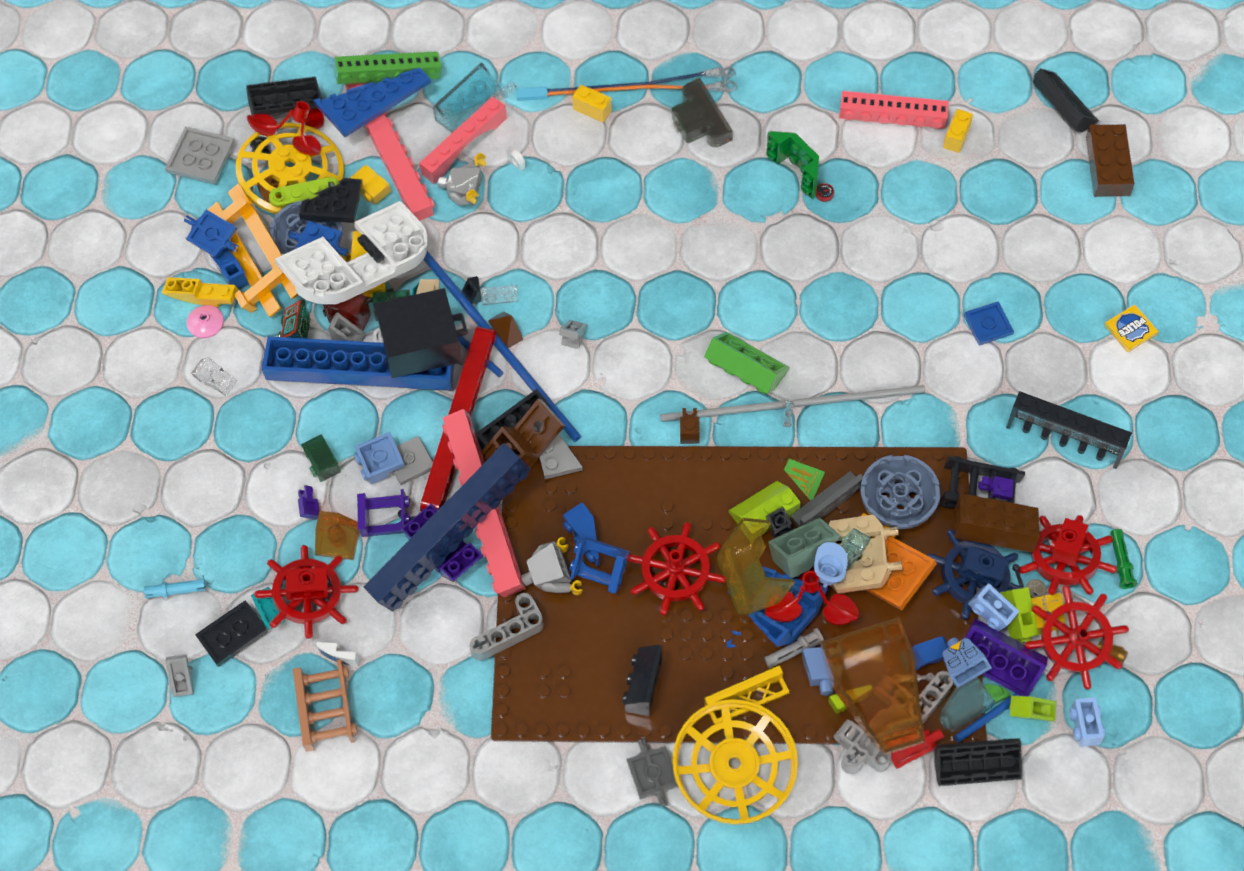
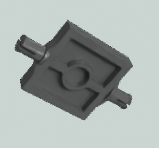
(652, 772)

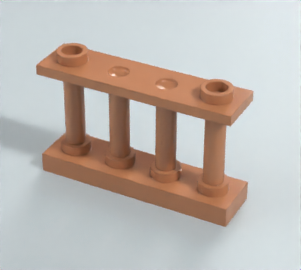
(304, 699)

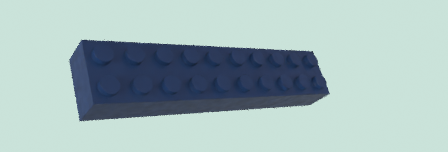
(447, 528)

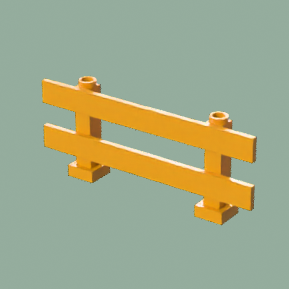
(260, 286)

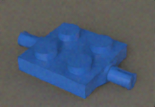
(315, 231)
(211, 233)

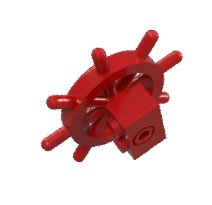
(1067, 544)
(306, 583)

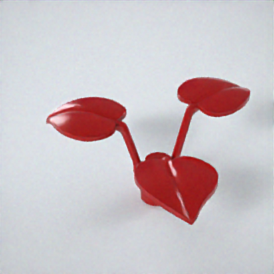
(301, 114)
(838, 611)

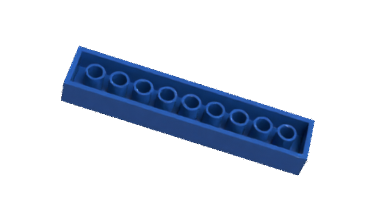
(343, 364)

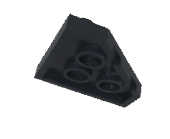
(334, 203)

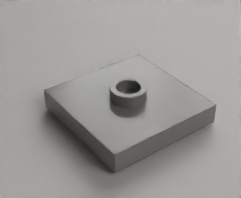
(415, 459)

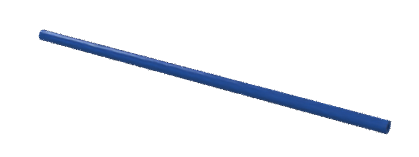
(499, 344)

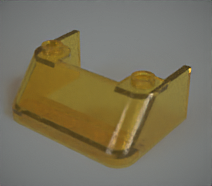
(743, 571)

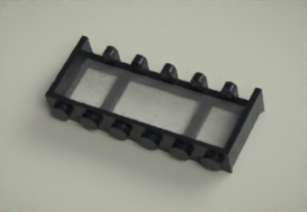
(1070, 424)

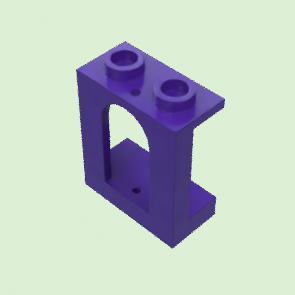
(365, 504)

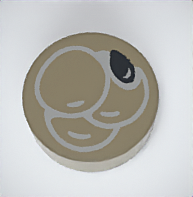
(1036, 588)

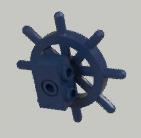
(978, 566)

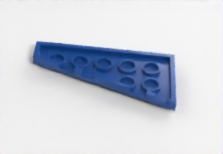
(366, 102)

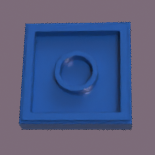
(988, 323)

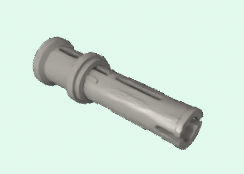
(808, 641)

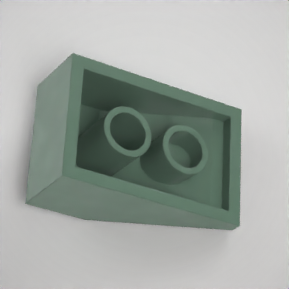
(797, 549)

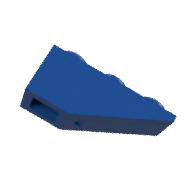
(230, 269)
(581, 524)

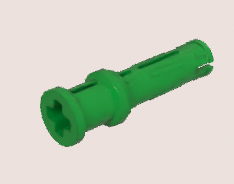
(1124, 566)

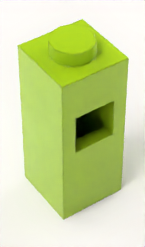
(1024, 623)

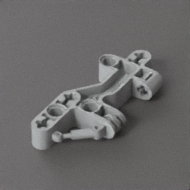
(858, 743)

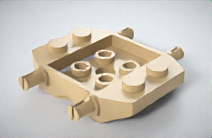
(873, 567)

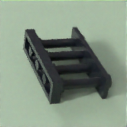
(958, 464)

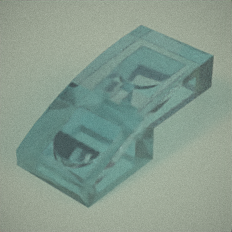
(854, 545)

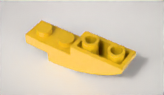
(199, 293)

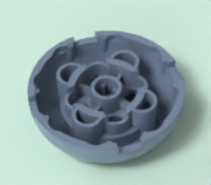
(289, 220)
(914, 477)

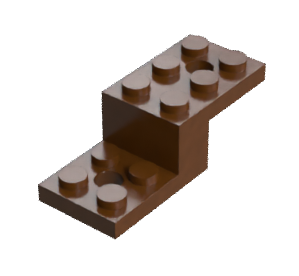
(524, 437)

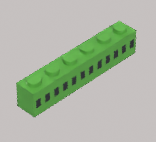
(380, 66)

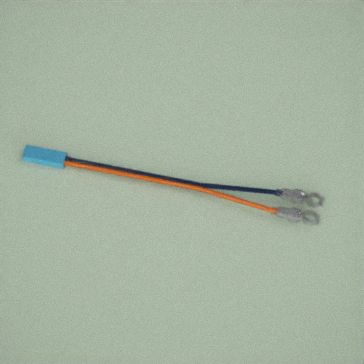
(541, 92)

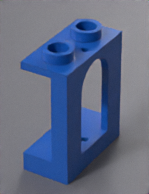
(580, 569)

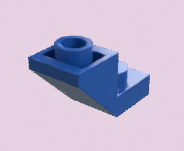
(929, 652)

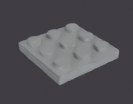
(200, 155)

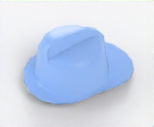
(830, 563)

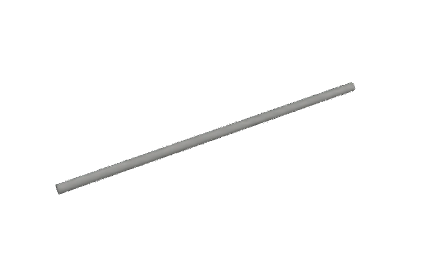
(798, 402)

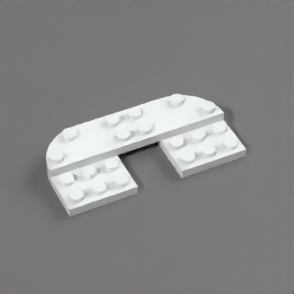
(327, 279)

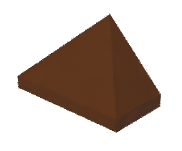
(506, 329)

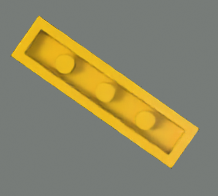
(747, 687)

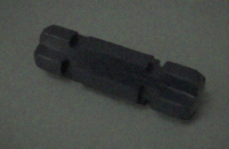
(370, 248)

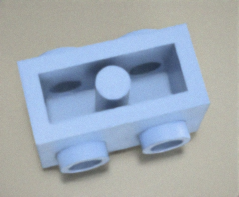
(993, 607)
(1087, 722)

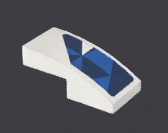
(332, 652)

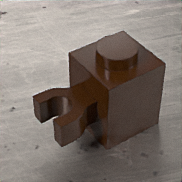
(689, 427)

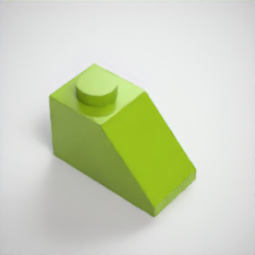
(1033, 708)

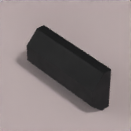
(282, 95)
(1064, 100)
(978, 762)

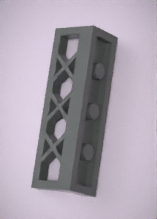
(828, 499)

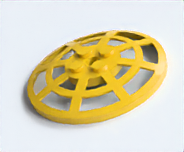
(277, 161)
(740, 750)

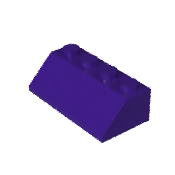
(1010, 660)

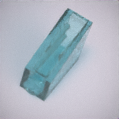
(966, 704)

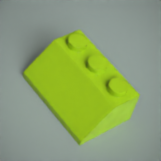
(766, 502)

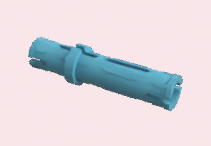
(166, 589)

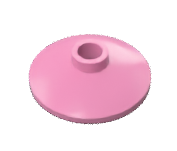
(207, 327)

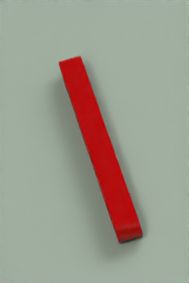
(464, 398)

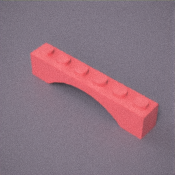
(442, 157)

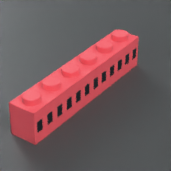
(893, 109)

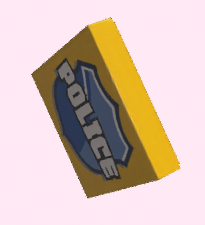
(1131, 328)

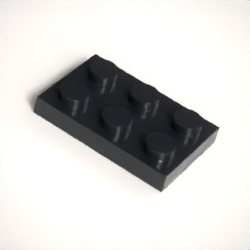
(231, 633)

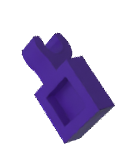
(999, 487)
(307, 504)

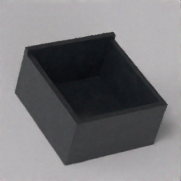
(419, 332)

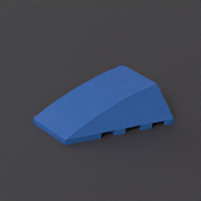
(787, 632)

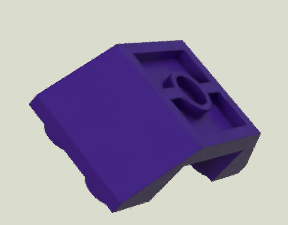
(456, 562)

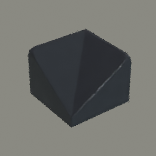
(472, 290)

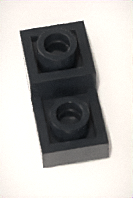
(779, 522)

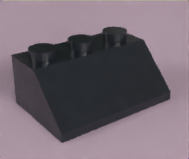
(643, 680)

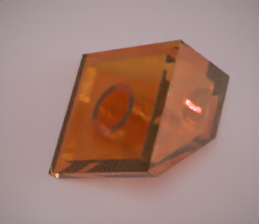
(336, 535)

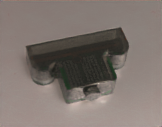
(700, 116)

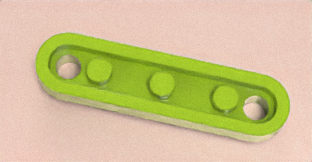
(299, 191)

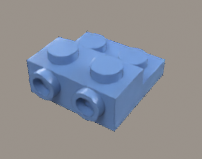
(378, 457)

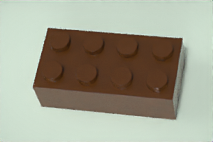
(1110, 160)
(996, 522)

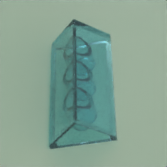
(465, 98)

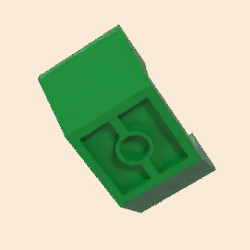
(789, 145)

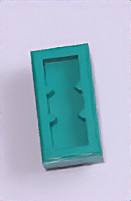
(266, 609)

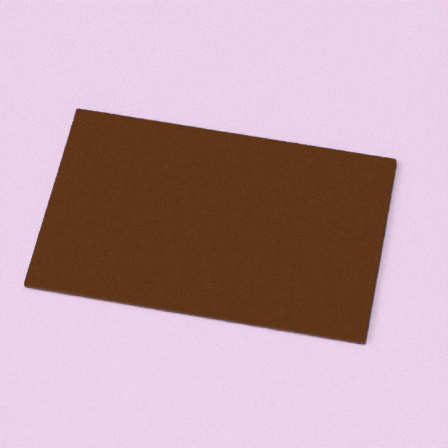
(576, 669)

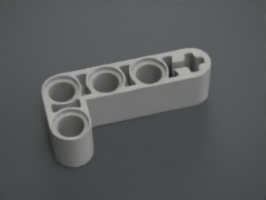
(504, 630)

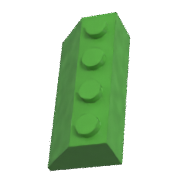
(746, 362)

